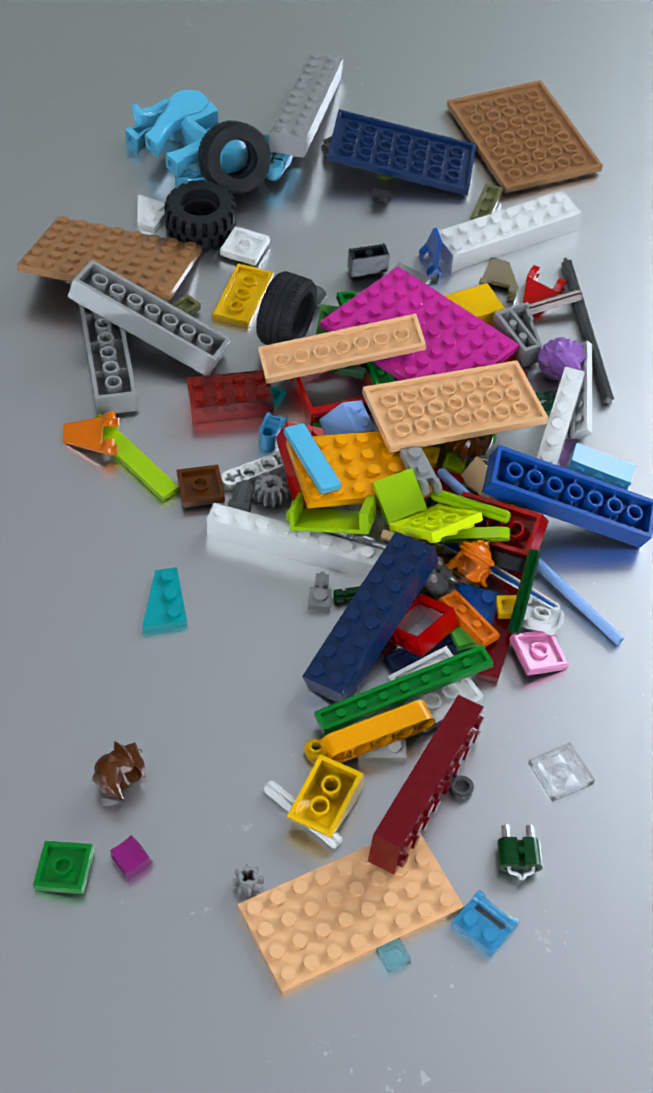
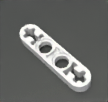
(255, 466)

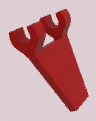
(536, 291)

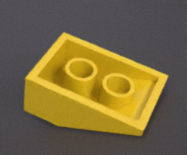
(327, 796)

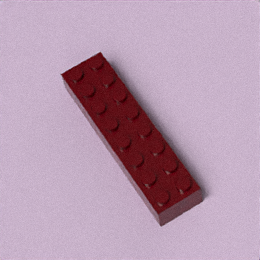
(425, 785)

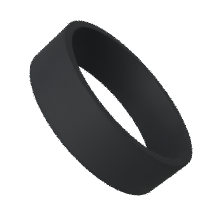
(508, 561)

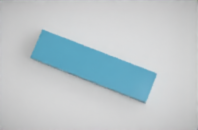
(312, 458)

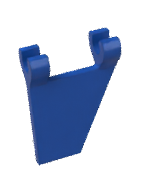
(433, 247)

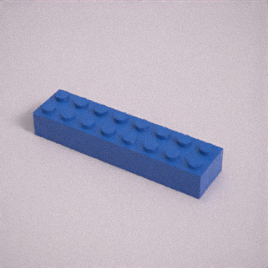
(569, 496)

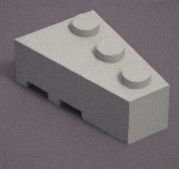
(518, 325)

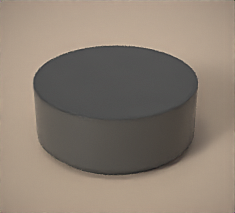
(461, 788)

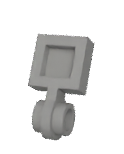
(320, 597)

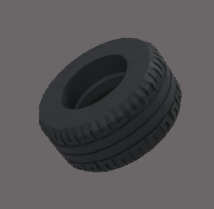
(257, 162)

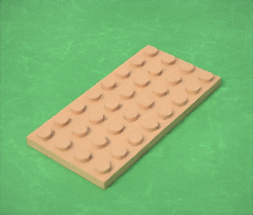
(454, 406)
(345, 913)

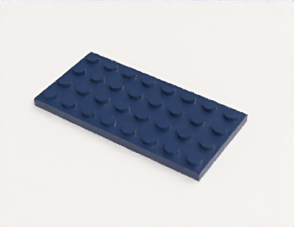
(402, 152)

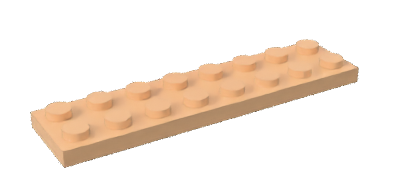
(341, 348)

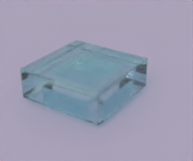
(393, 955)

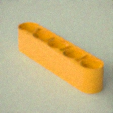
(377, 731)

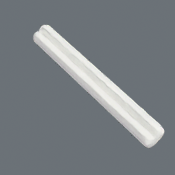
(286, 801)

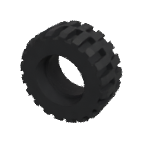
(200, 199)

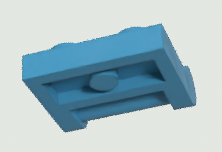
(479, 928)

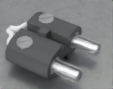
(437, 581)

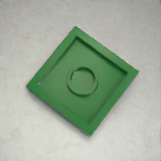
(63, 867)

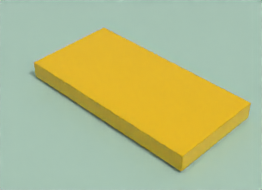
(242, 296)

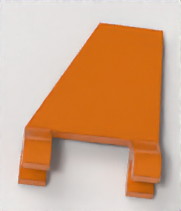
(89, 434)

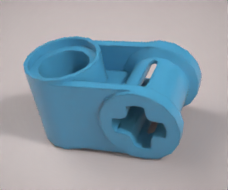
(269, 430)

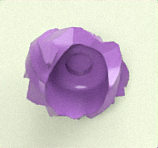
(558, 355)

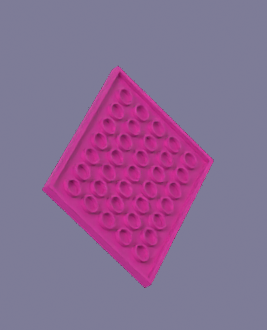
(451, 333)

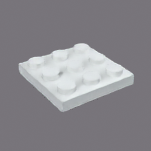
(440, 699)

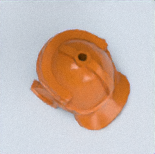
(473, 561)

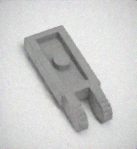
(425, 475)

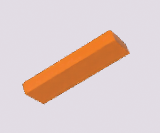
(470, 619)

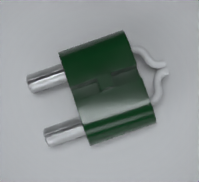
(519, 854)

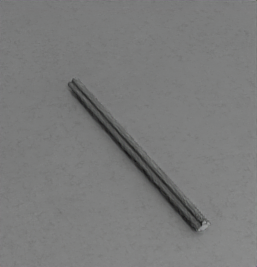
(588, 333)

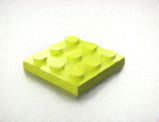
(436, 522)

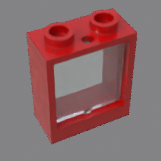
(424, 625)

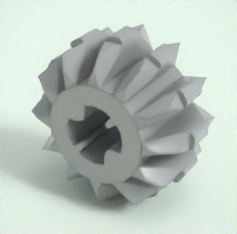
(271, 490)

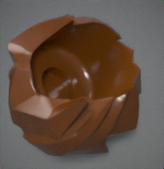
(470, 447)
(119, 769)

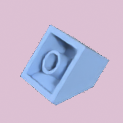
(347, 418)

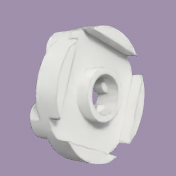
(542, 618)

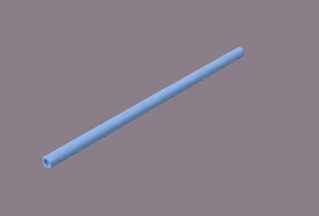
(551, 576)

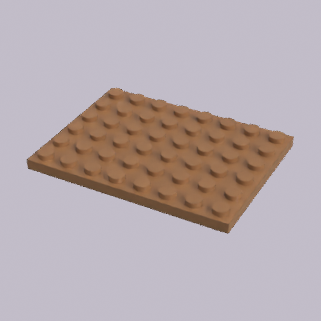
(524, 136)
(141, 258)

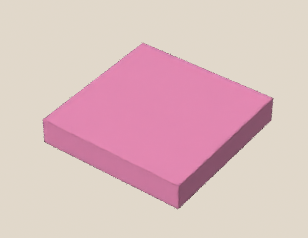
(538, 652)

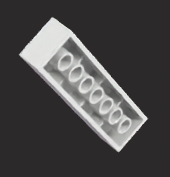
(508, 230)

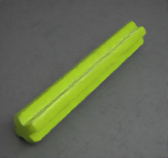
(462, 502)

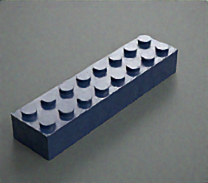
(371, 618)

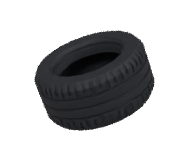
(286, 308)

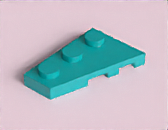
(165, 602)

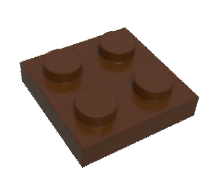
(200, 485)

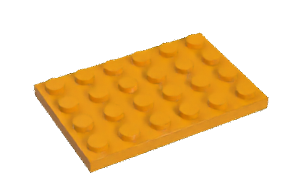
(357, 463)

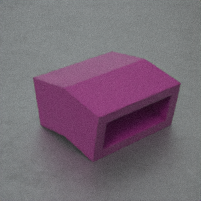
(130, 857)

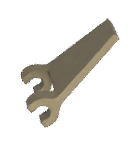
(501, 274)

